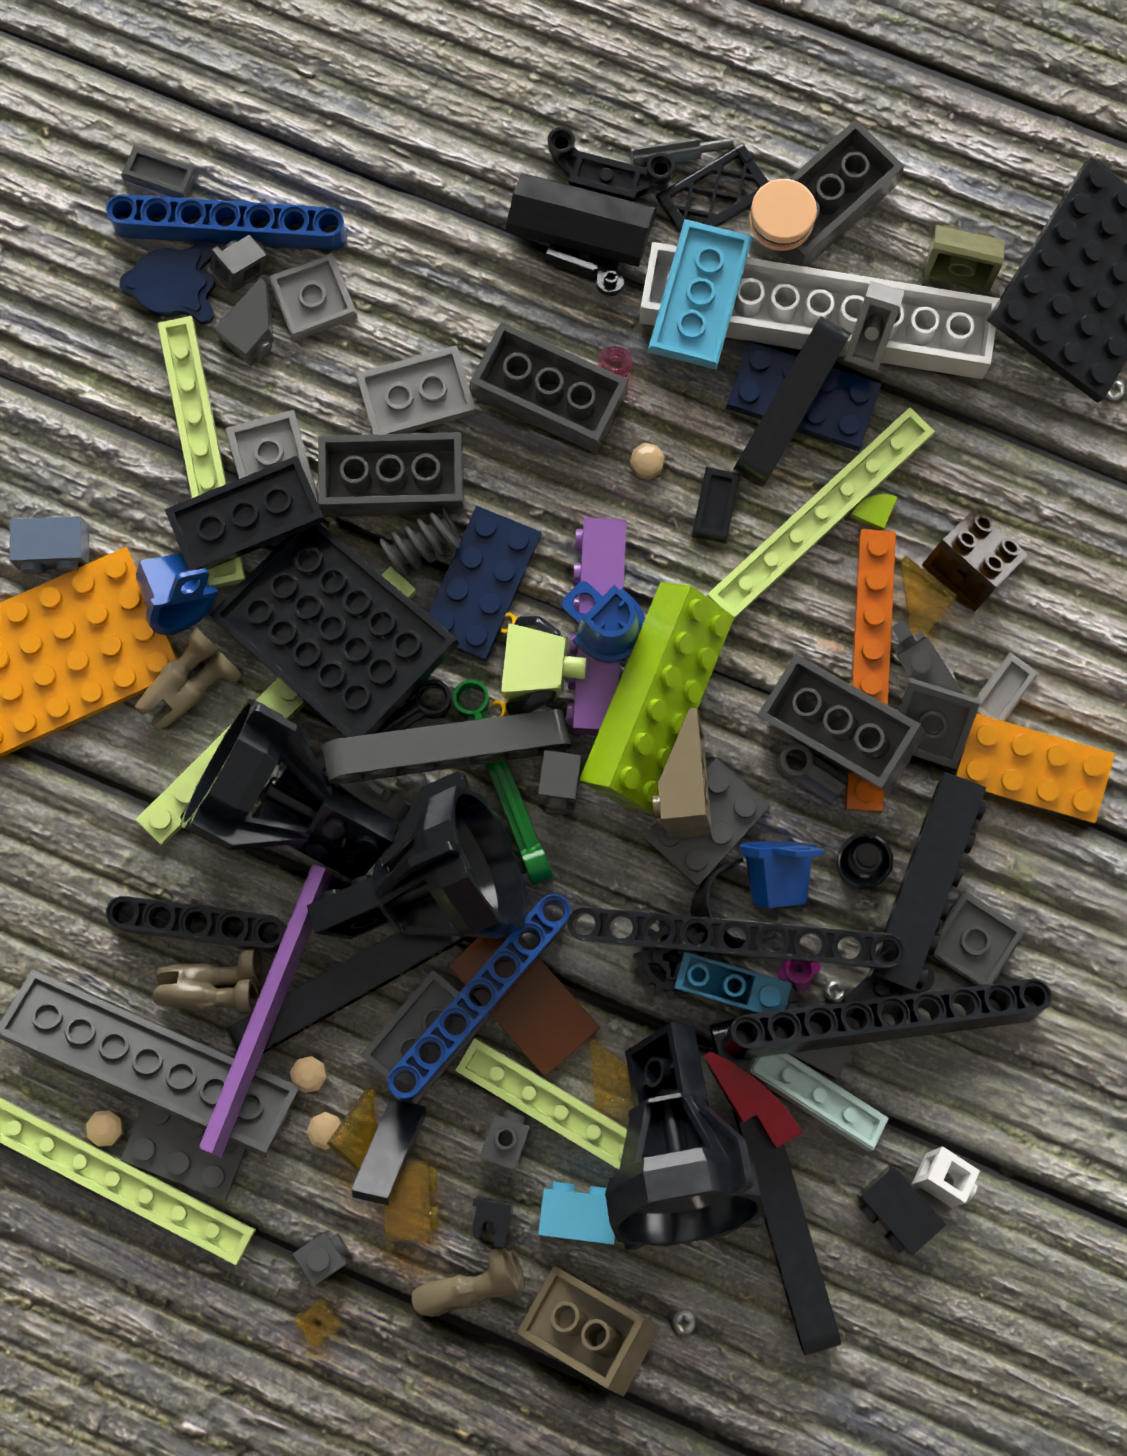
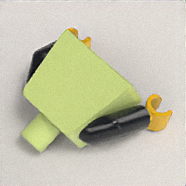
(535, 665)

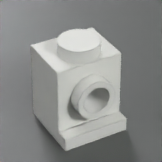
(958, 1173)

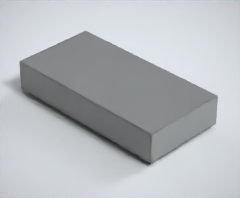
(1005, 688)

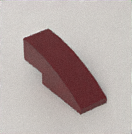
(752, 1099)

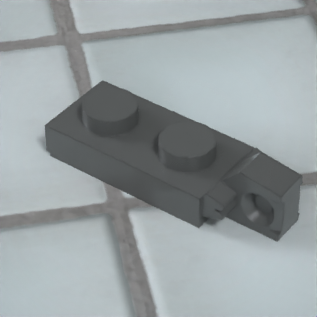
(921, 658)

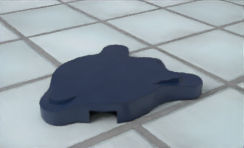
(172, 282)

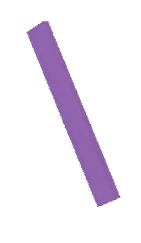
(264, 1016)

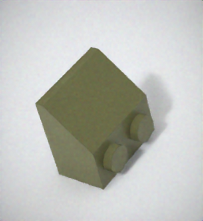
(963, 258)

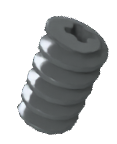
(422, 543)

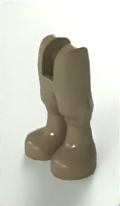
(182, 692)
(197, 983)
(444, 1295)

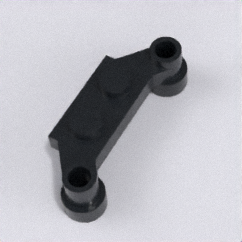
(606, 174)

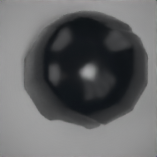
(864, 860)

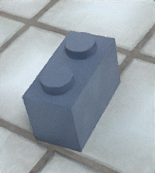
(49, 544)

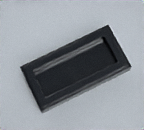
(716, 505)

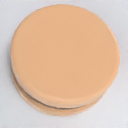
(782, 214)

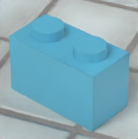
(575, 1214)

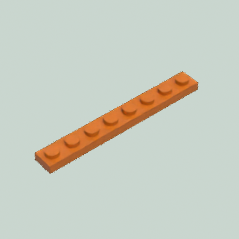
(872, 640)

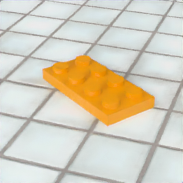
(1036, 768)

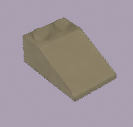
(683, 786)
(588, 1331)

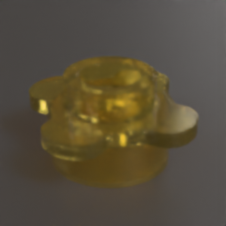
(316, 1333)

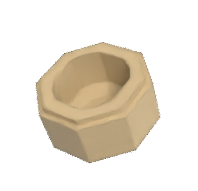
(647, 461)
(309, 1074)
(105, 1128)
(322, 1128)

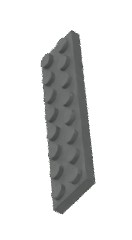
(141, 1059)

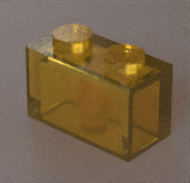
(411, 1209)

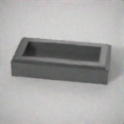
(159, 173)

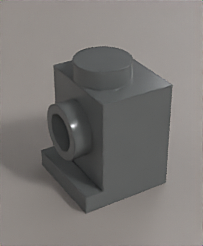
(238, 262)

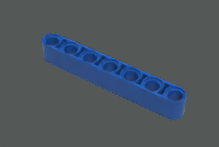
(214, 212)
(470, 1013)

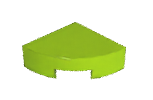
(874, 510)

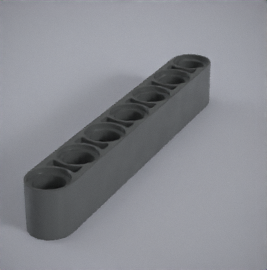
(445, 746)

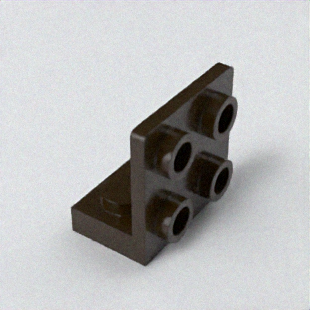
(974, 559)

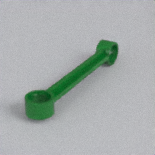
(509, 796)

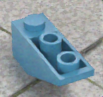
(731, 985)

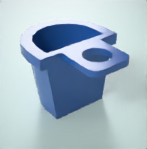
(174, 594)
(609, 626)
(779, 871)

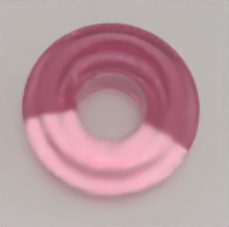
(616, 353)

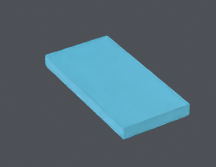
(700, 294)

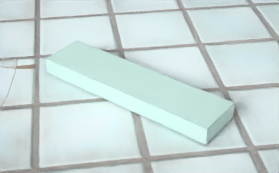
(820, 1098)

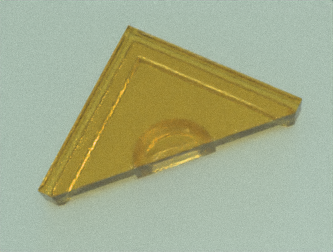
(924, 597)
(610, 1079)
(356, 1131)

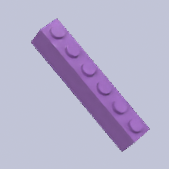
(602, 567)

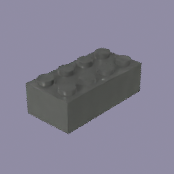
(846, 184)
(549, 387)
(390, 474)
(842, 724)

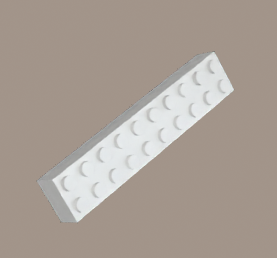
(784, 301)

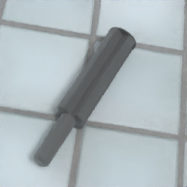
(678, 150)

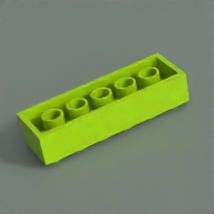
(655, 693)

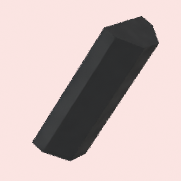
(580, 219)

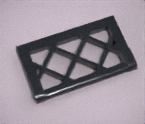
(687, 184)

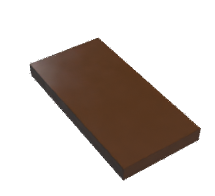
(536, 1011)

